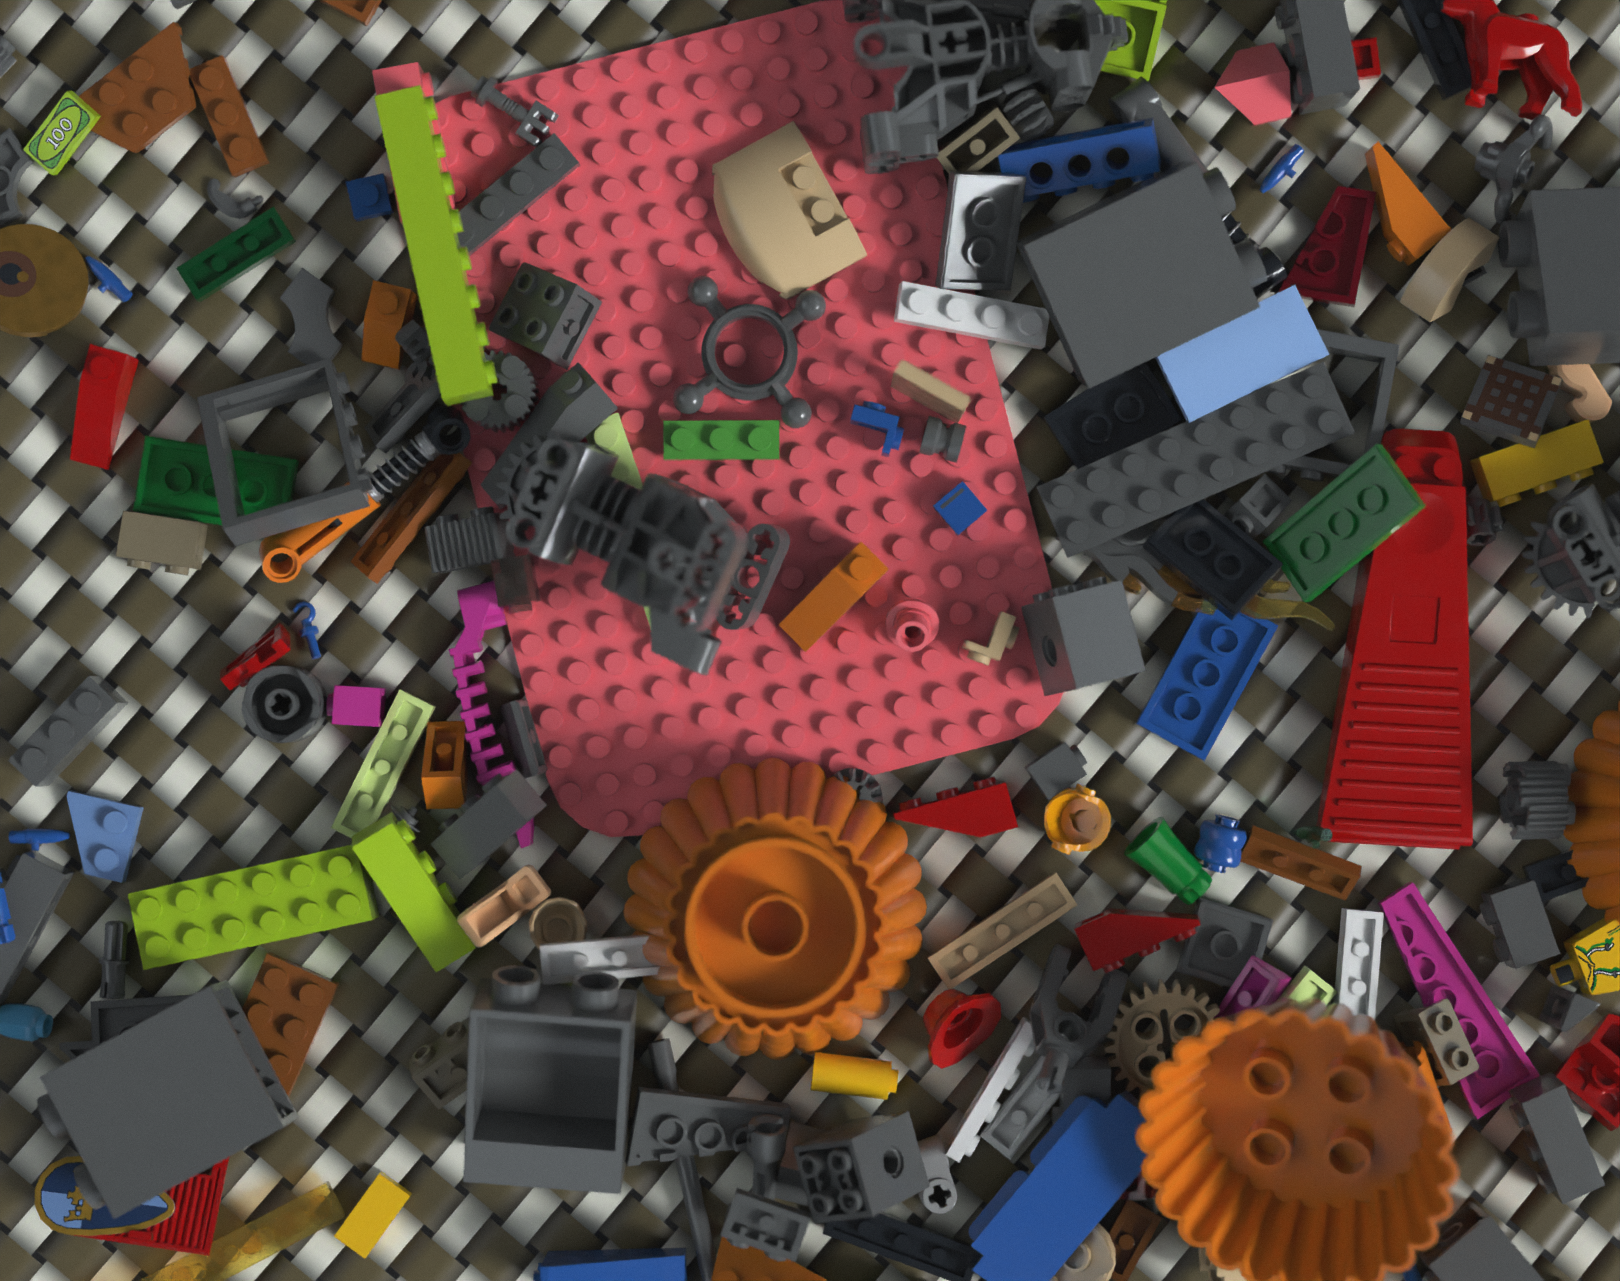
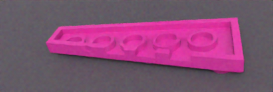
(1443, 974)

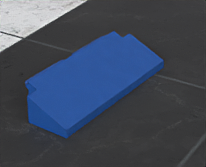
(1076, 1180)

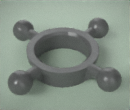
(795, 411)

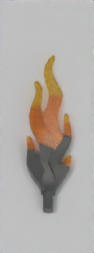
(1127, 557)

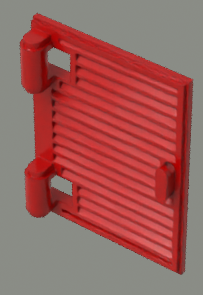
(194, 1217)

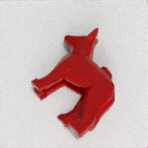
(1513, 42)

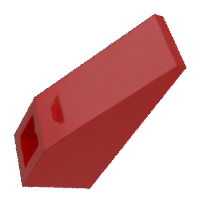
(973, 812)
(1123, 932)

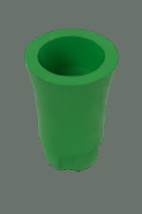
(1169, 861)

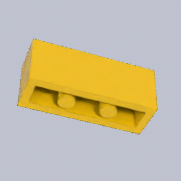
(1521, 467)

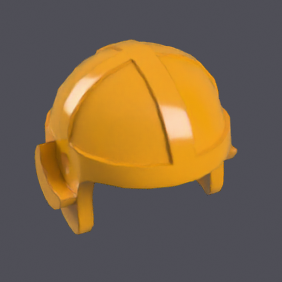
(1076, 820)

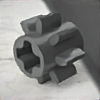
(1482, 522)

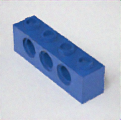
(1135, 137)

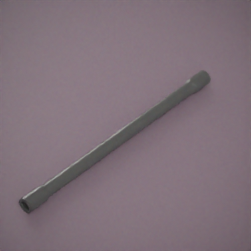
(665, 1073)

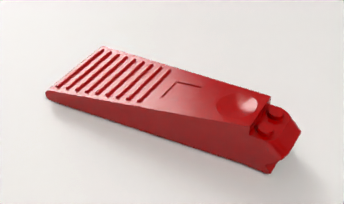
(1403, 697)

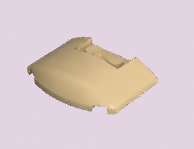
(783, 214)

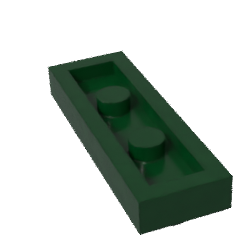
(236, 254)

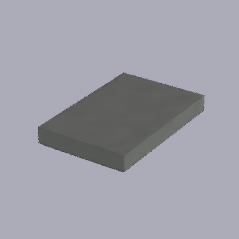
(980, 231)

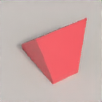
(1258, 84)

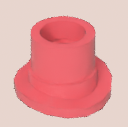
(912, 624)

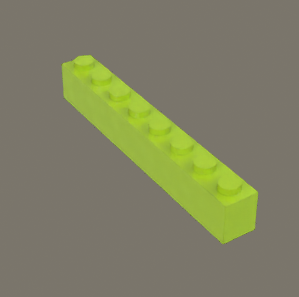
(434, 245)

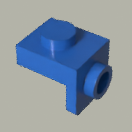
(874, 417)

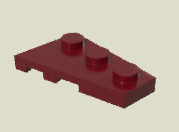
(1334, 254)

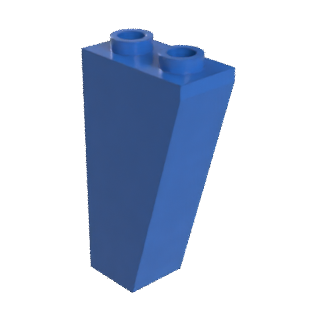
(614, 1265)

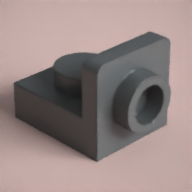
(1258, 507)

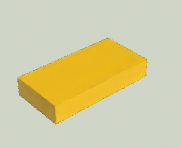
(373, 1214)

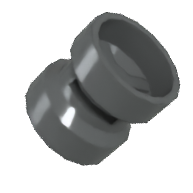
(942, 439)

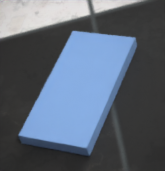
(1242, 355)

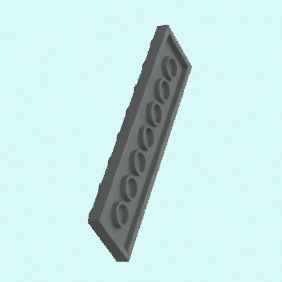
(1195, 460)

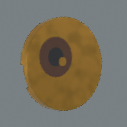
(39, 280)

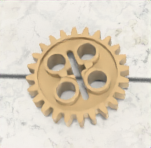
(1134, 1045)

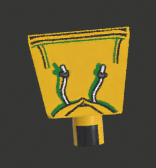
(1592, 959)

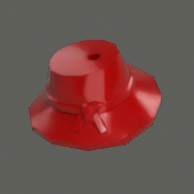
(959, 1024)

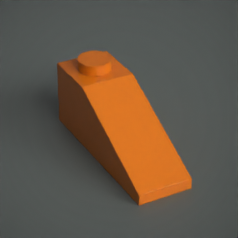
(1404, 213)
(833, 596)

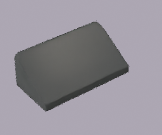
(523, 738)
(1566, 1009)

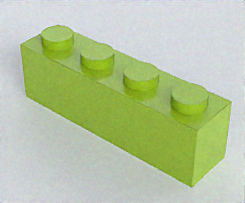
(413, 889)

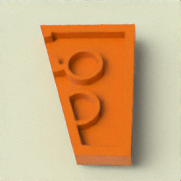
(753, 1265)

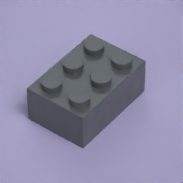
(1318, 53)

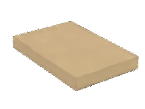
(929, 391)

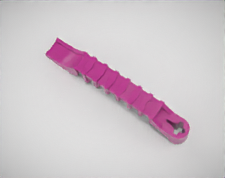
(479, 614)

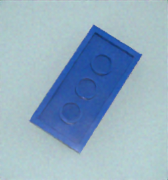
(1205, 679)

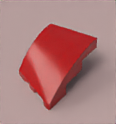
(1593, 1072)

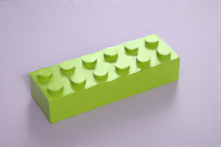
(252, 906)

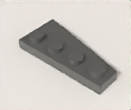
(688, 1123)

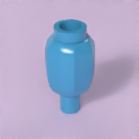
(24, 1022)

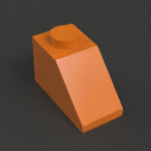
(386, 313)
(445, 765)

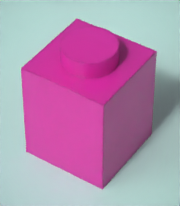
(357, 706)

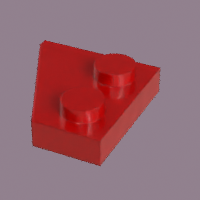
(256, 657)

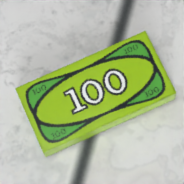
(62, 132)

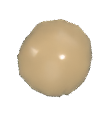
(557, 921)

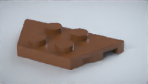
(144, 93)

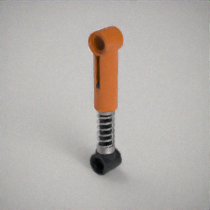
(309, 540)

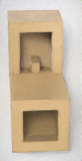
(1446, 267)

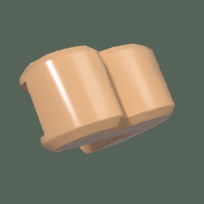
(1589, 395)
(504, 906)

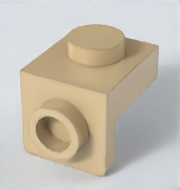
(1002, 636)

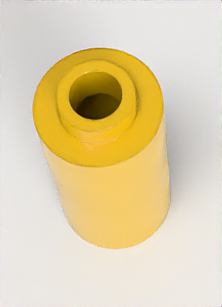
(853, 1076)

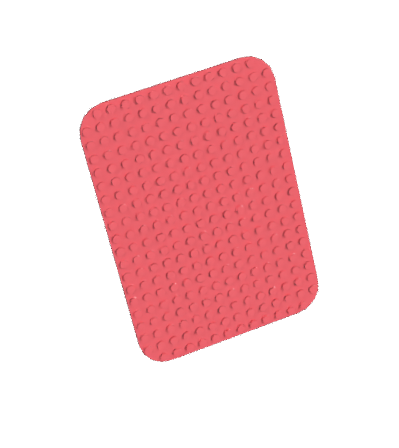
(634, 231)

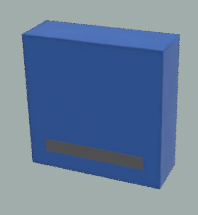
(960, 508)

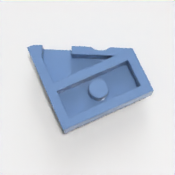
(104, 834)

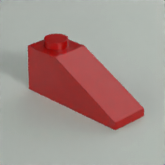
(101, 405)

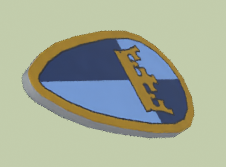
(67, 1212)

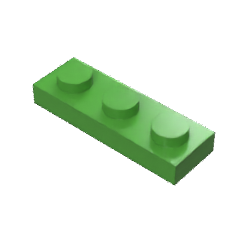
(721, 440)

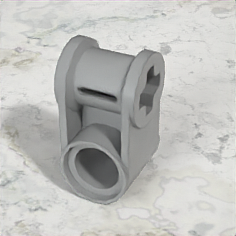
(938, 1173)

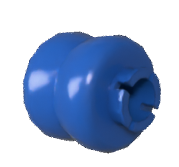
(1220, 843)

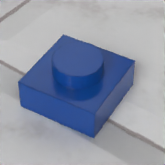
(369, 197)

